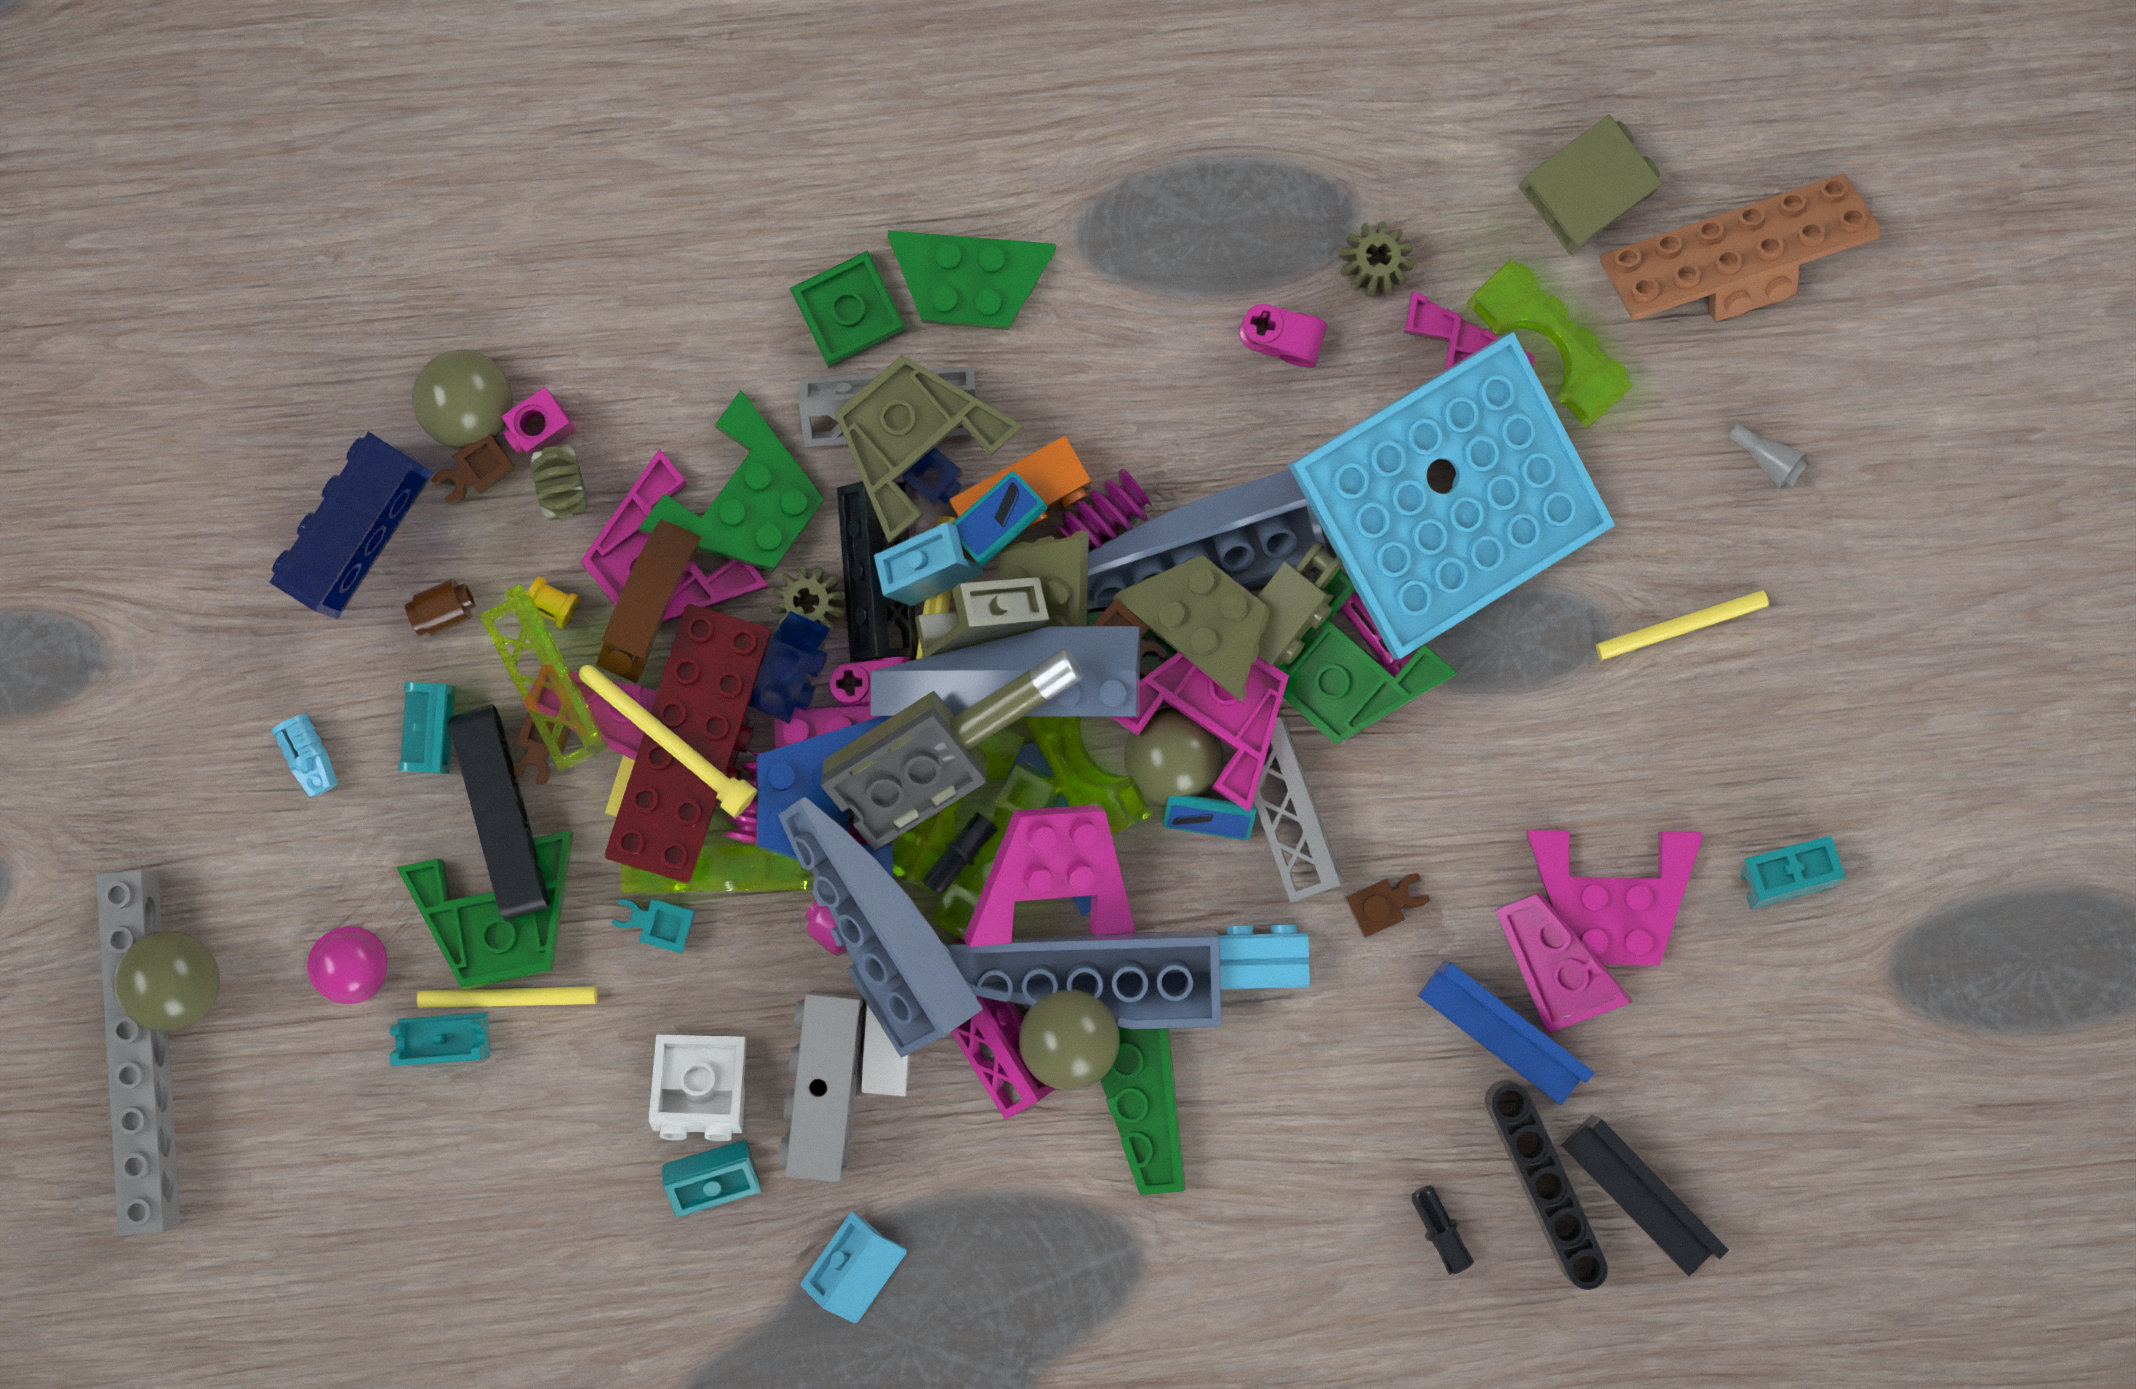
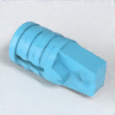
(305, 754)

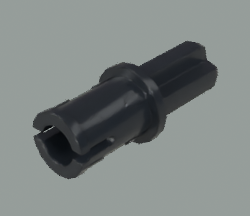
(960, 853)
(1441, 1230)

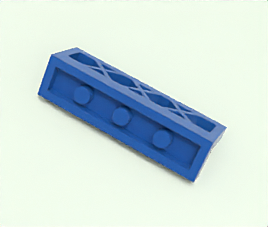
(1504, 1032)

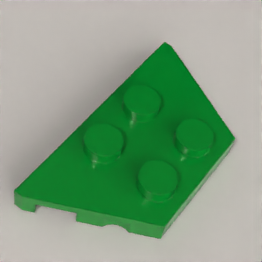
(969, 277)

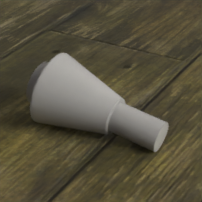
(1776, 460)

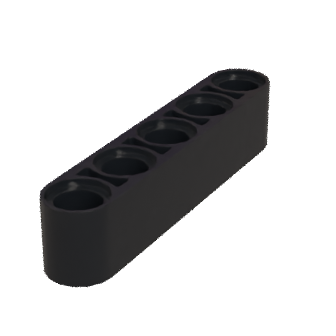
(499, 813)
(1561, 1199)

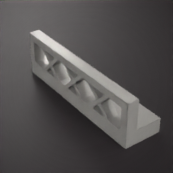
(829, 394)
(1307, 816)

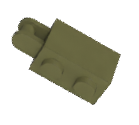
(1296, 605)

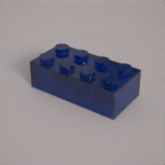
(350, 526)

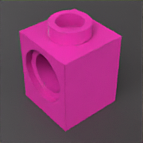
(539, 404)

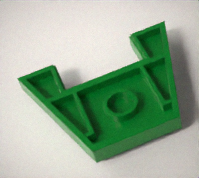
(761, 504)
(1345, 686)
(471, 930)

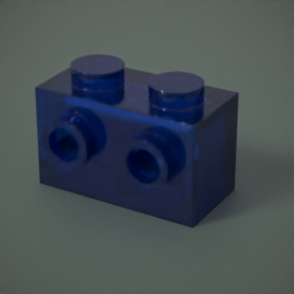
(789, 668)

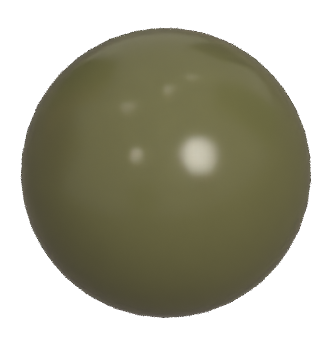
(461, 398)
(1173, 757)
(167, 981)
(1069, 1039)

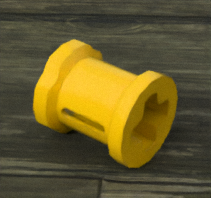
(553, 603)

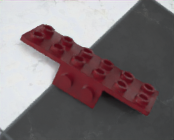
(705, 705)

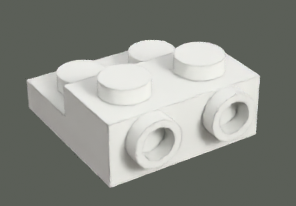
(698, 1086)

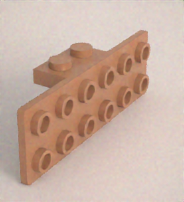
(1743, 254)

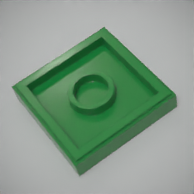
(848, 309)

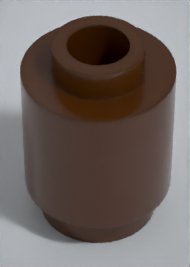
(440, 607)

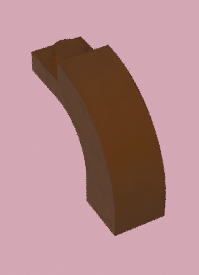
(646, 599)

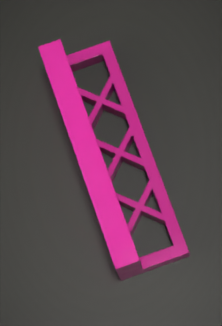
(999, 1028)

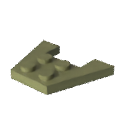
(903, 419)

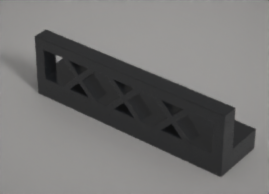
(866, 607)
(1642, 1195)

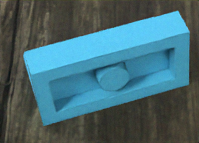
(925, 566)
(852, 1269)

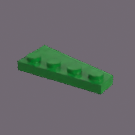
(1145, 1109)

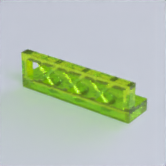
(557, 671)

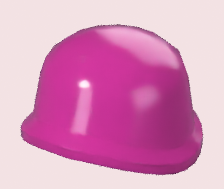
(347, 965)

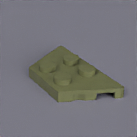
(1062, 574)
(1203, 619)

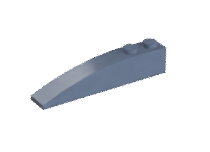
(1239, 529)
(966, 675)
(893, 949)
(1140, 976)

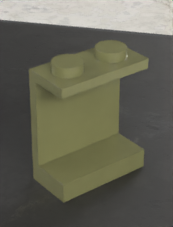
(1590, 183)
(984, 614)

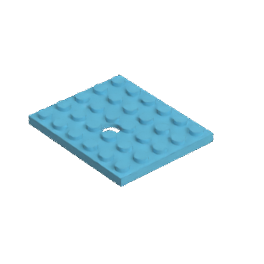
(1512, 506)

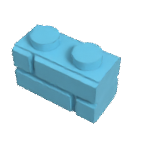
(1265, 959)

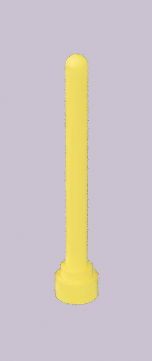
(732, 793)

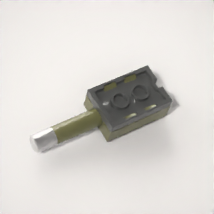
(930, 756)

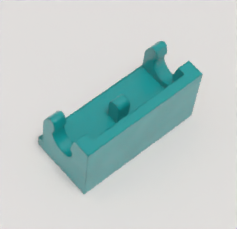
(427, 728)
(1792, 872)
(440, 1039)

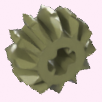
(1372, 244)
(559, 483)
(816, 589)

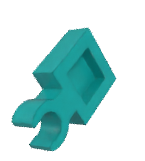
(662, 924)

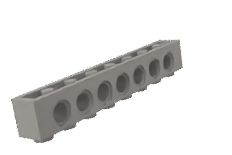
(137, 1067)

